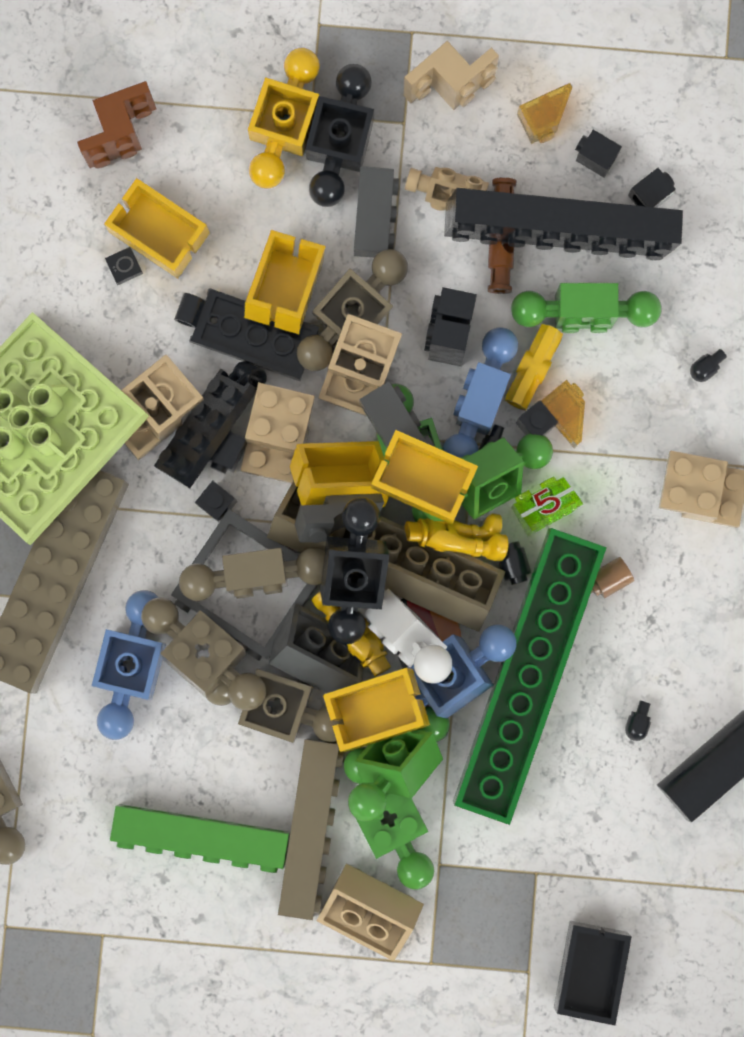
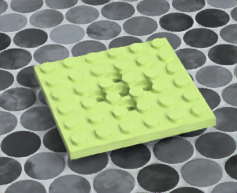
(83, 421)

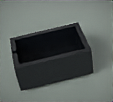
(449, 326)
(592, 973)

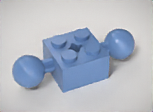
(484, 392)
(469, 679)
(116, 719)

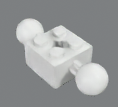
(411, 637)

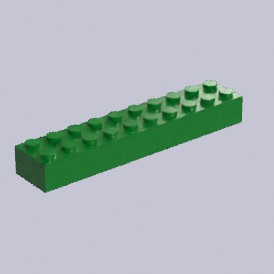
(529, 677)

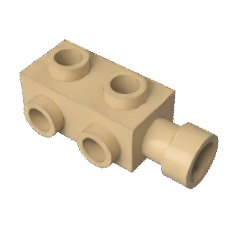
(441, 185)

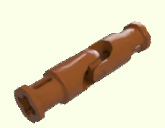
(501, 256)

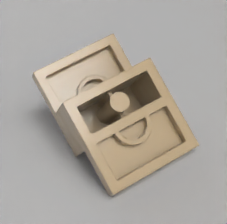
(451, 76)
(359, 363)
(166, 398)
(274, 429)
(703, 489)

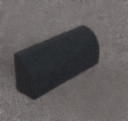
(708, 771)

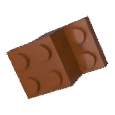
(119, 133)

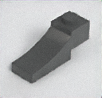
(319, 521)

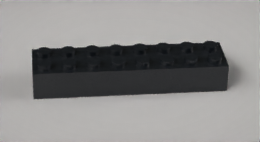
(562, 223)

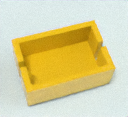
(157, 228)
(284, 282)
(335, 469)
(424, 477)
(376, 709)

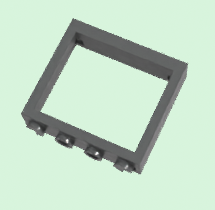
(231, 518)

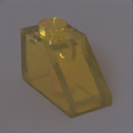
(543, 114)
(568, 408)

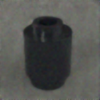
(515, 564)

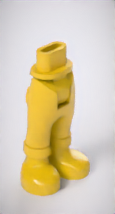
(461, 537)
(367, 649)

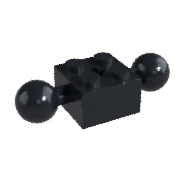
(334, 117)
(358, 555)

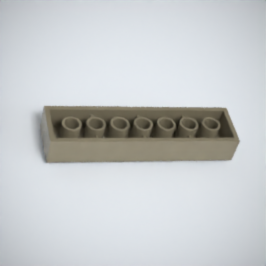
(54, 580)
(435, 580)

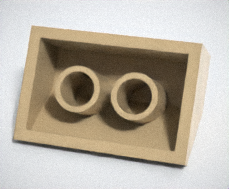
(370, 912)

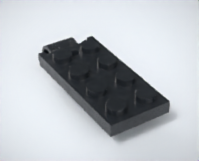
(240, 337)
(209, 423)

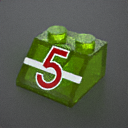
(546, 505)

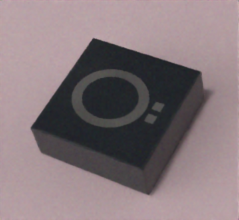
(123, 266)

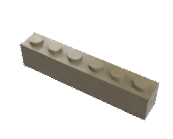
(309, 829)

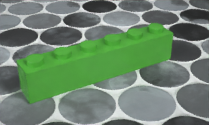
(199, 836)

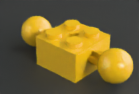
(272, 104)

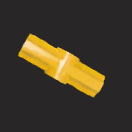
(533, 367)

